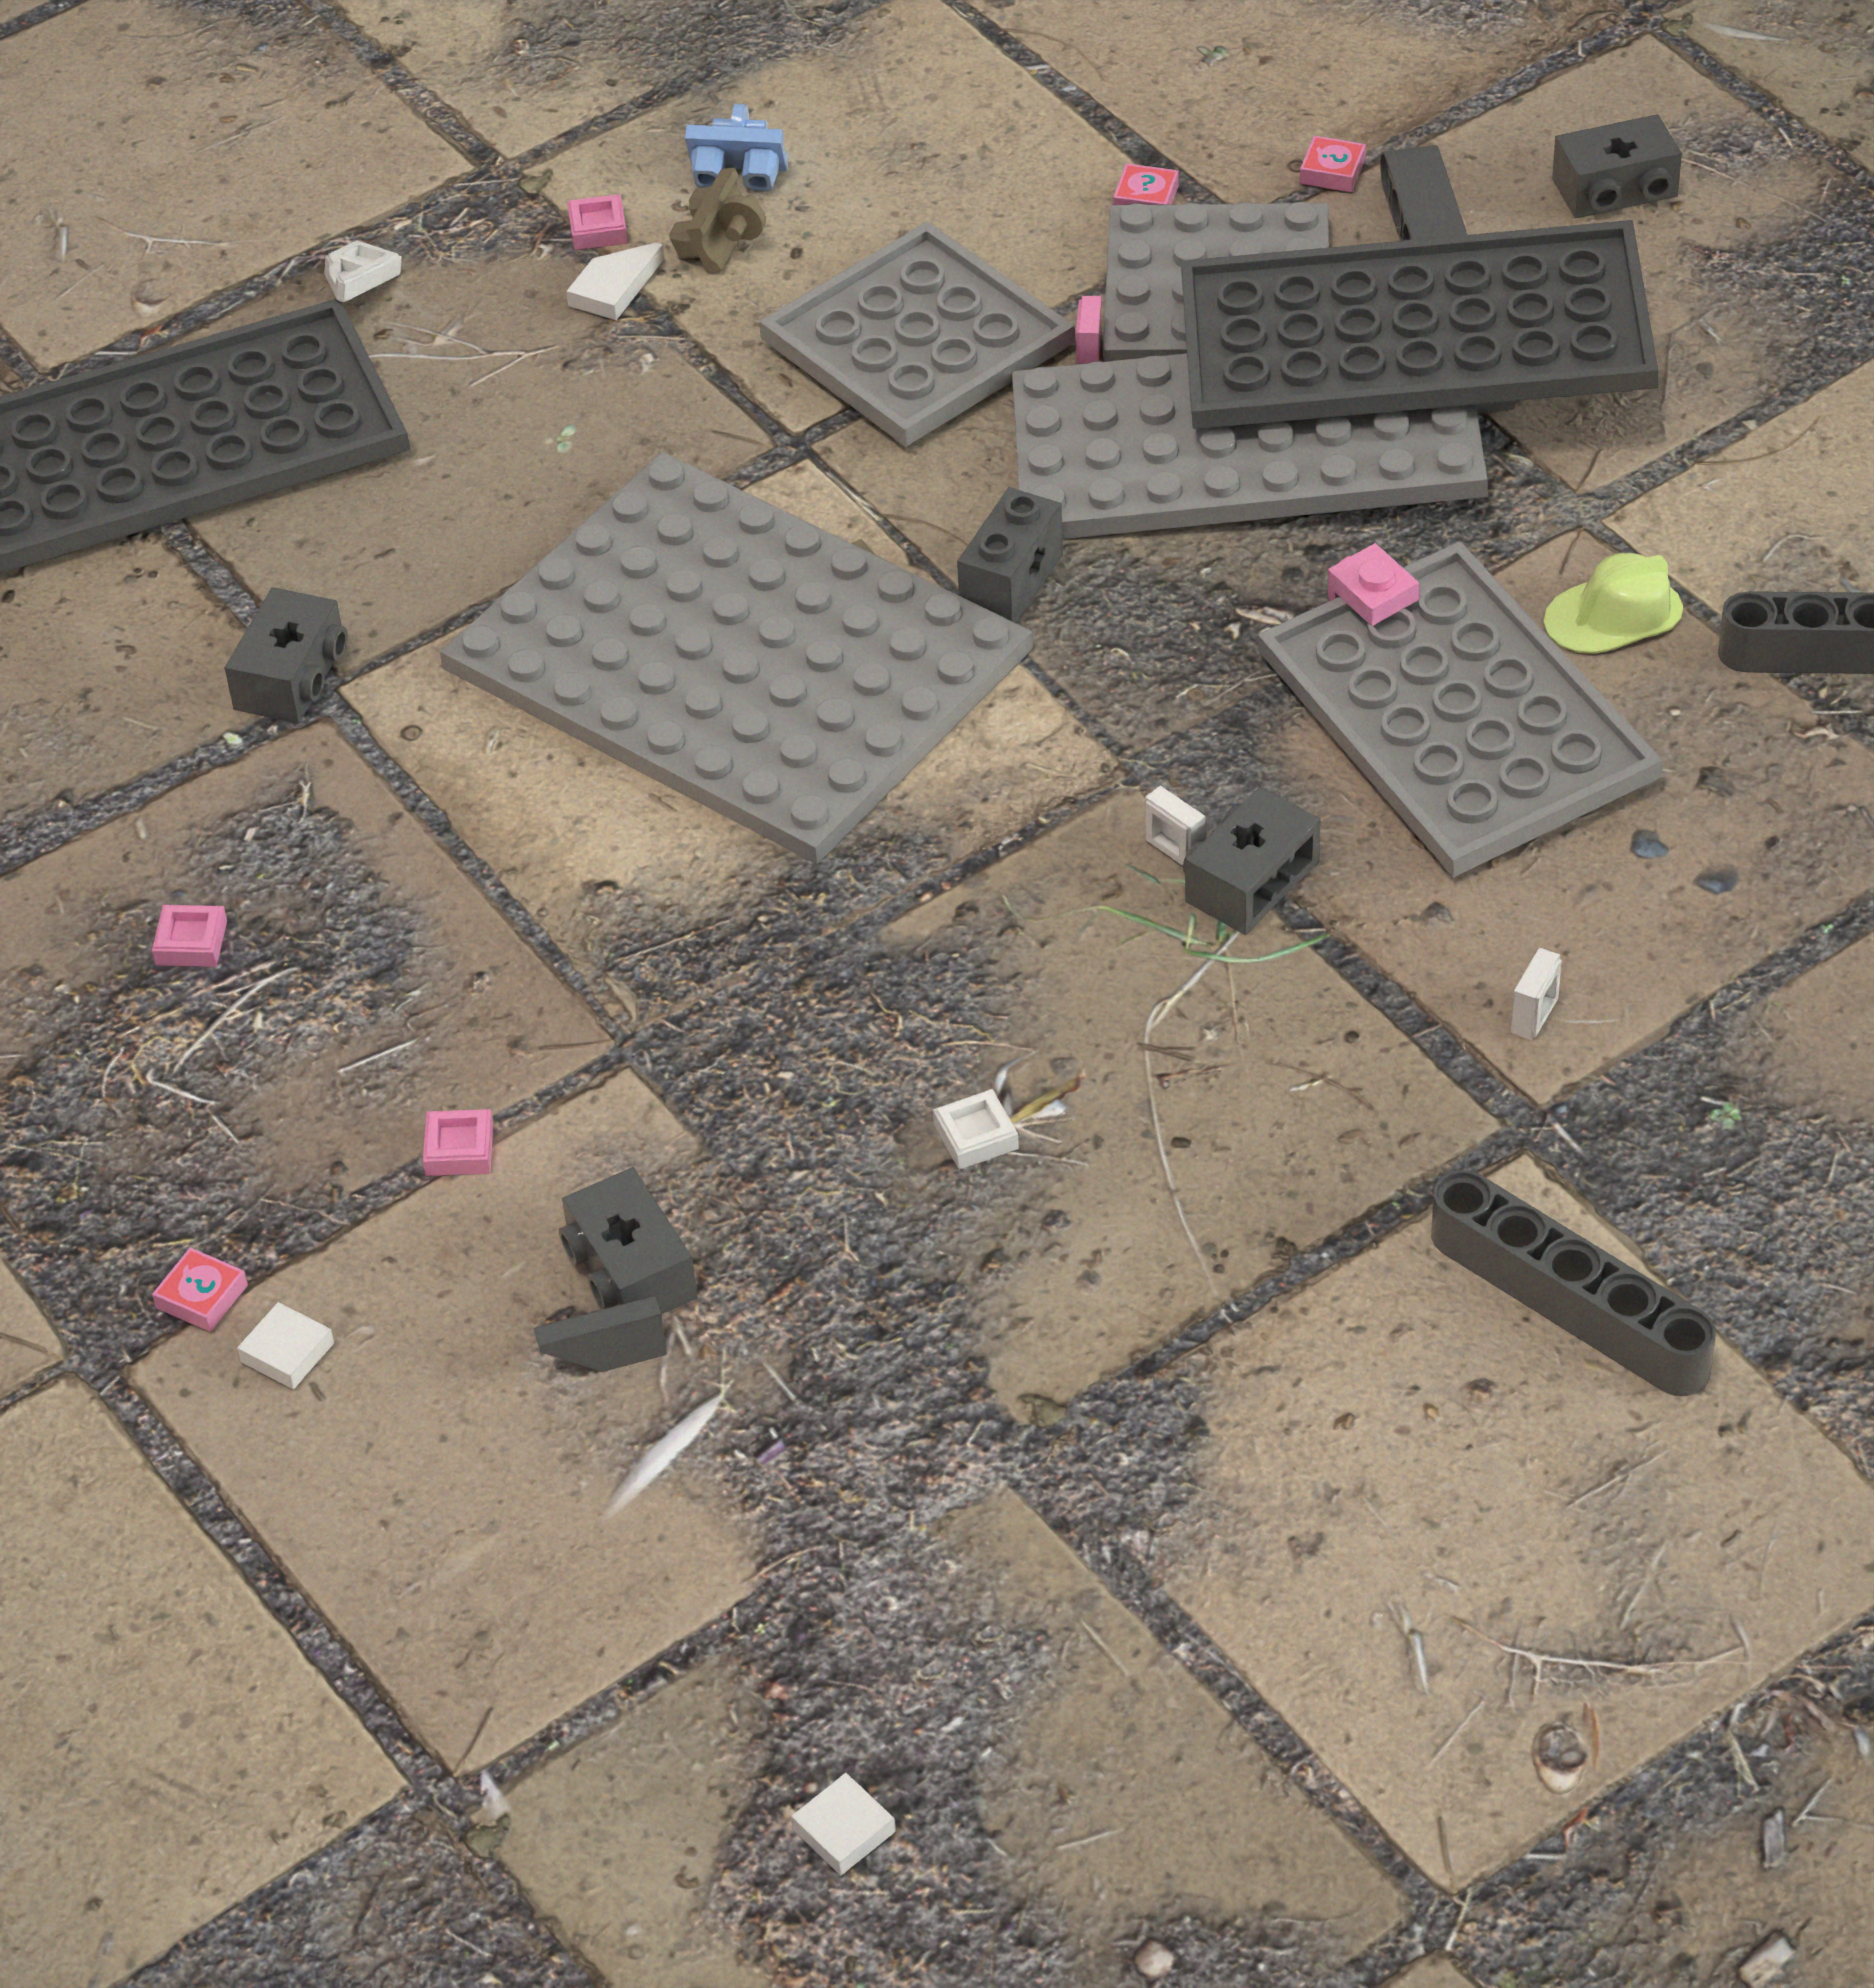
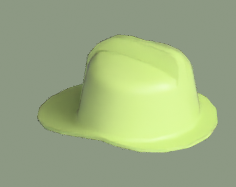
(1617, 606)

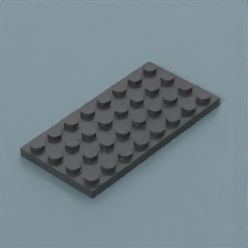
(1417, 324)
(188, 432)

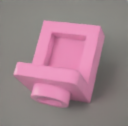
(1372, 584)

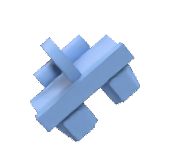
(737, 144)

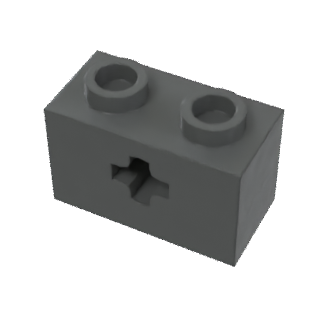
(1616, 166)
(1012, 554)
(286, 655)
(1251, 860)
(627, 1244)

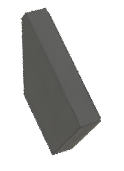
(607, 1336)

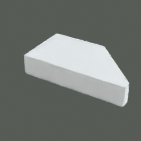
(359, 269)
(614, 280)

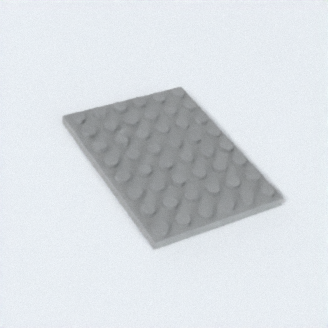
(738, 655)

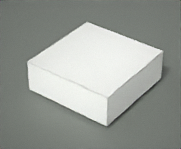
(1172, 824)
(1536, 994)
(975, 1129)
(285, 1345)
(843, 1824)

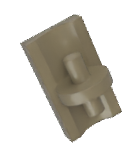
(718, 222)

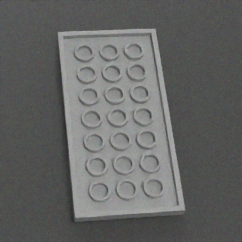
(1125, 456)

